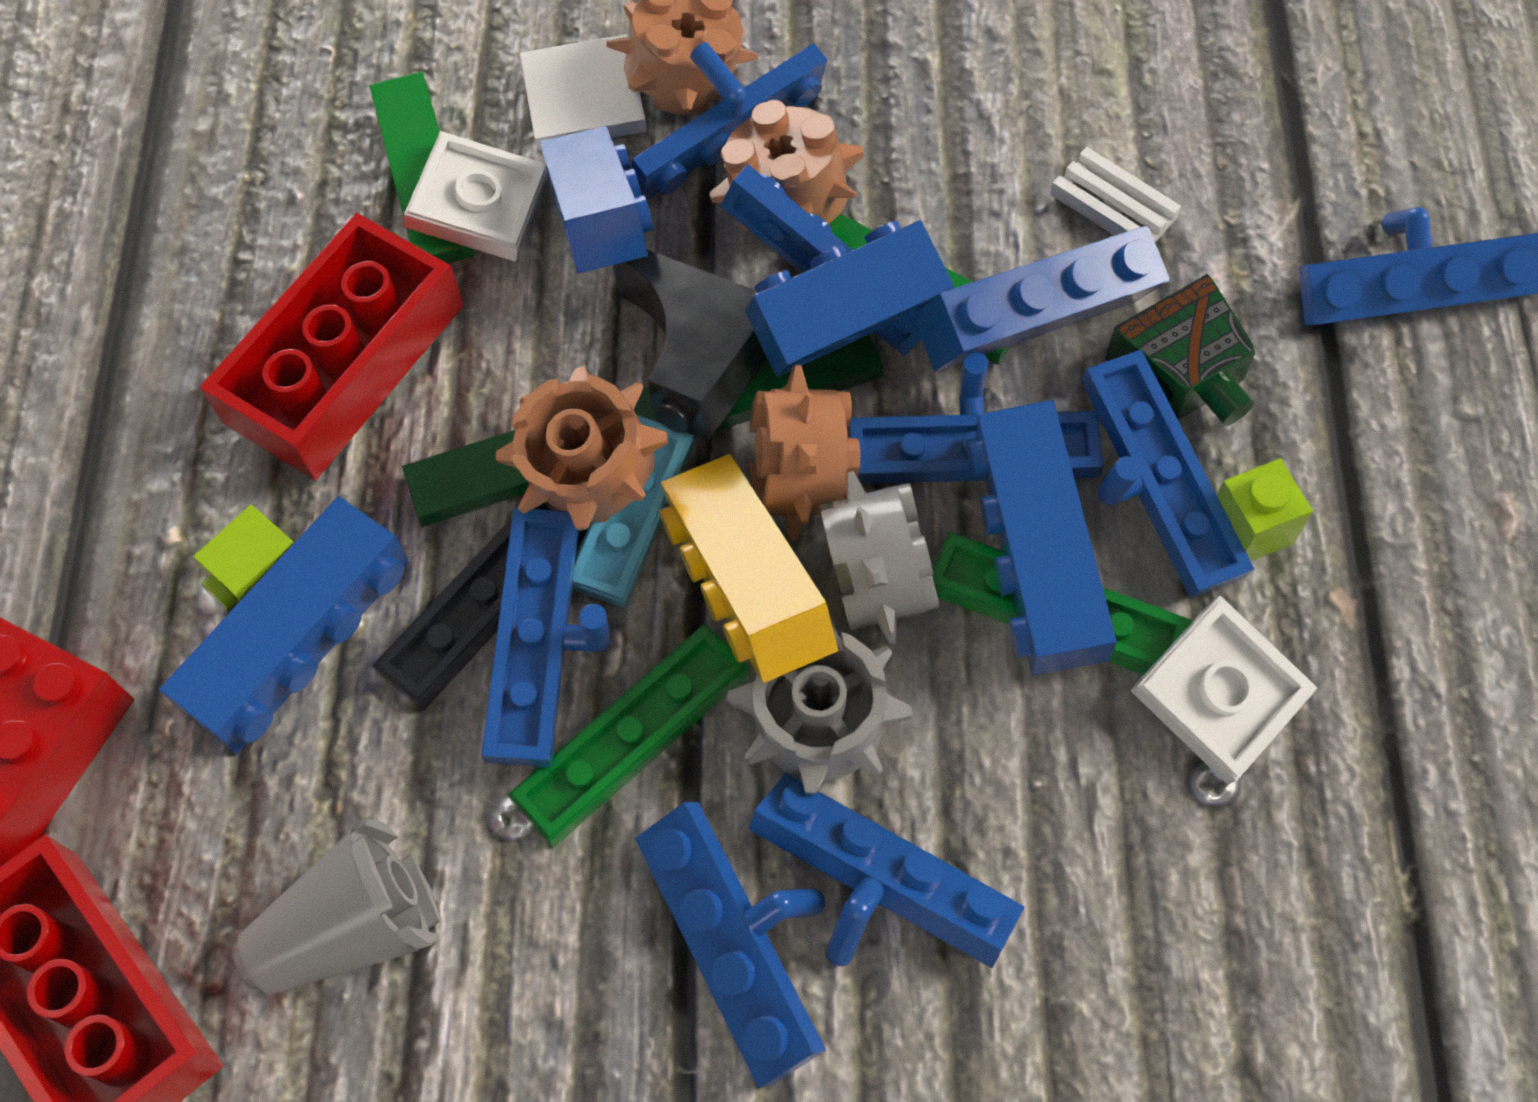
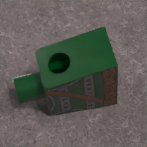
(1193, 350)

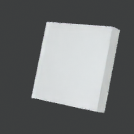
(580, 90)
(476, 196)
(1224, 690)

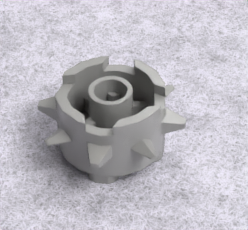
(879, 556)
(829, 741)

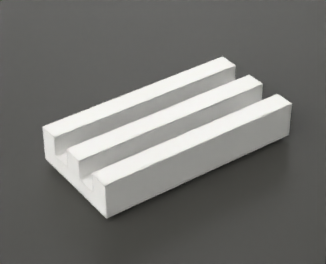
(1120, 194)

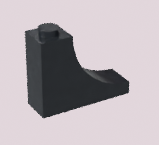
(708, 340)

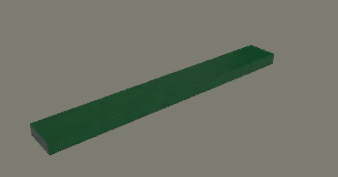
(474, 479)

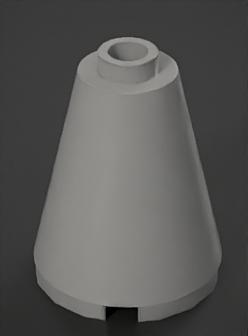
(340, 915)

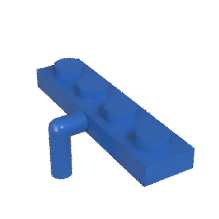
(700, 141)
(796, 235)
(1420, 276)
(935, 445)
(1164, 473)
(534, 639)
(884, 872)
(732, 942)

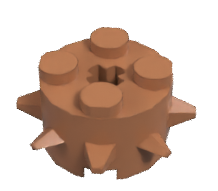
(661, 46)
(798, 152)
(582, 448)
(801, 450)

